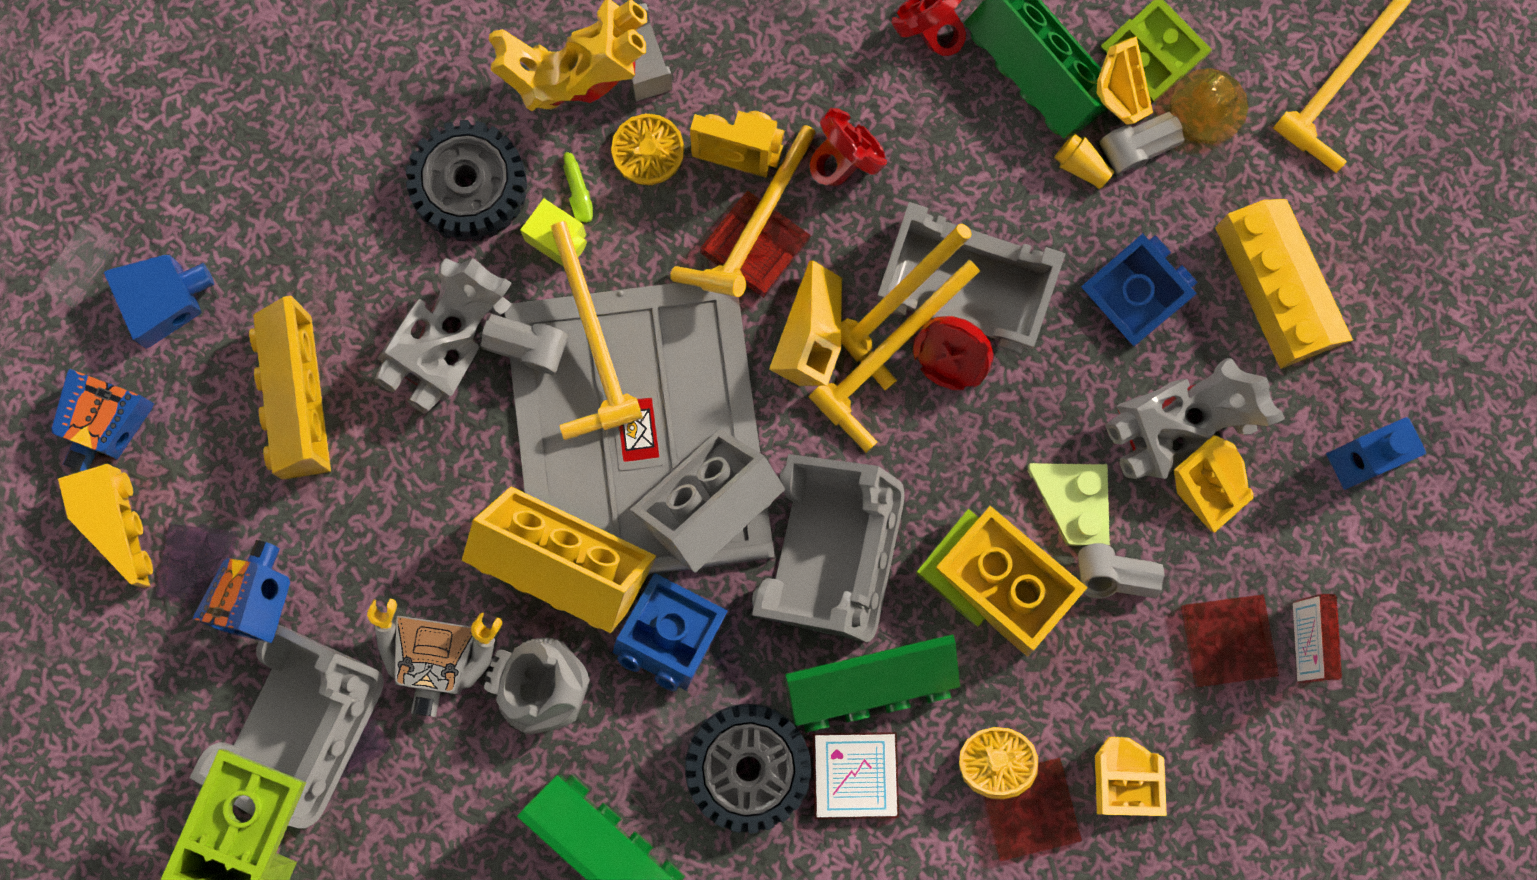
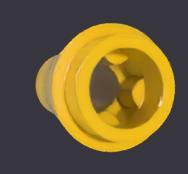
(1083, 161)

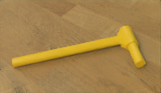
(1299, 127)
(729, 278)
(856, 335)
(834, 399)
(618, 407)

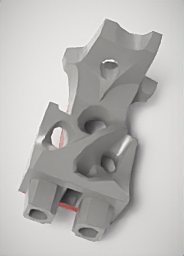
(466, 294)
(1160, 417)

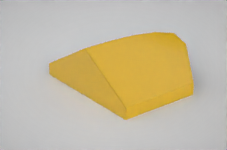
(1123, 82)
(1214, 482)
(1129, 779)

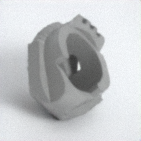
(538, 685)

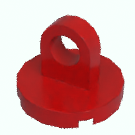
(926, 19)
(849, 145)
(953, 352)

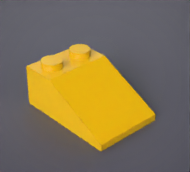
(1010, 580)

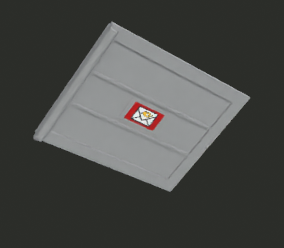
(691, 377)

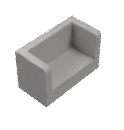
(650, 70)

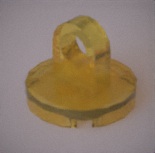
(1209, 106)

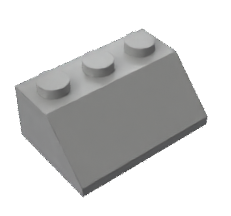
(708, 499)

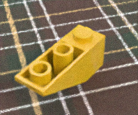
(812, 330)
(101, 511)

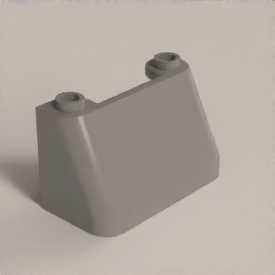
(1002, 299)
(834, 548)
(303, 719)

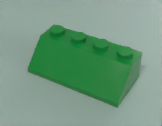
(1041, 60)
(873, 681)
(590, 835)

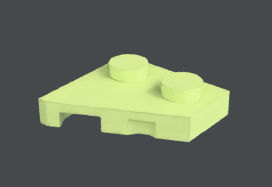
(1076, 500)

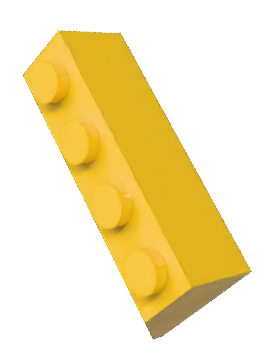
(1282, 281)
(290, 390)
(557, 558)

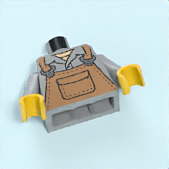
(432, 654)

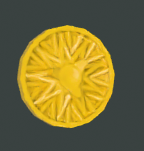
(647, 149)
(998, 763)

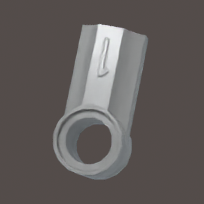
(1135, 146)
(535, 346)
(1109, 574)

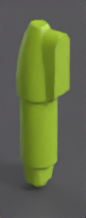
(580, 196)

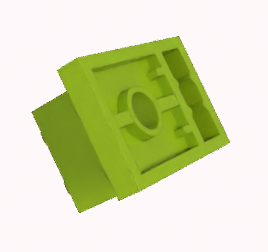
(221, 846)

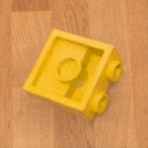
(747, 145)

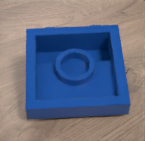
(1140, 288)
(668, 633)

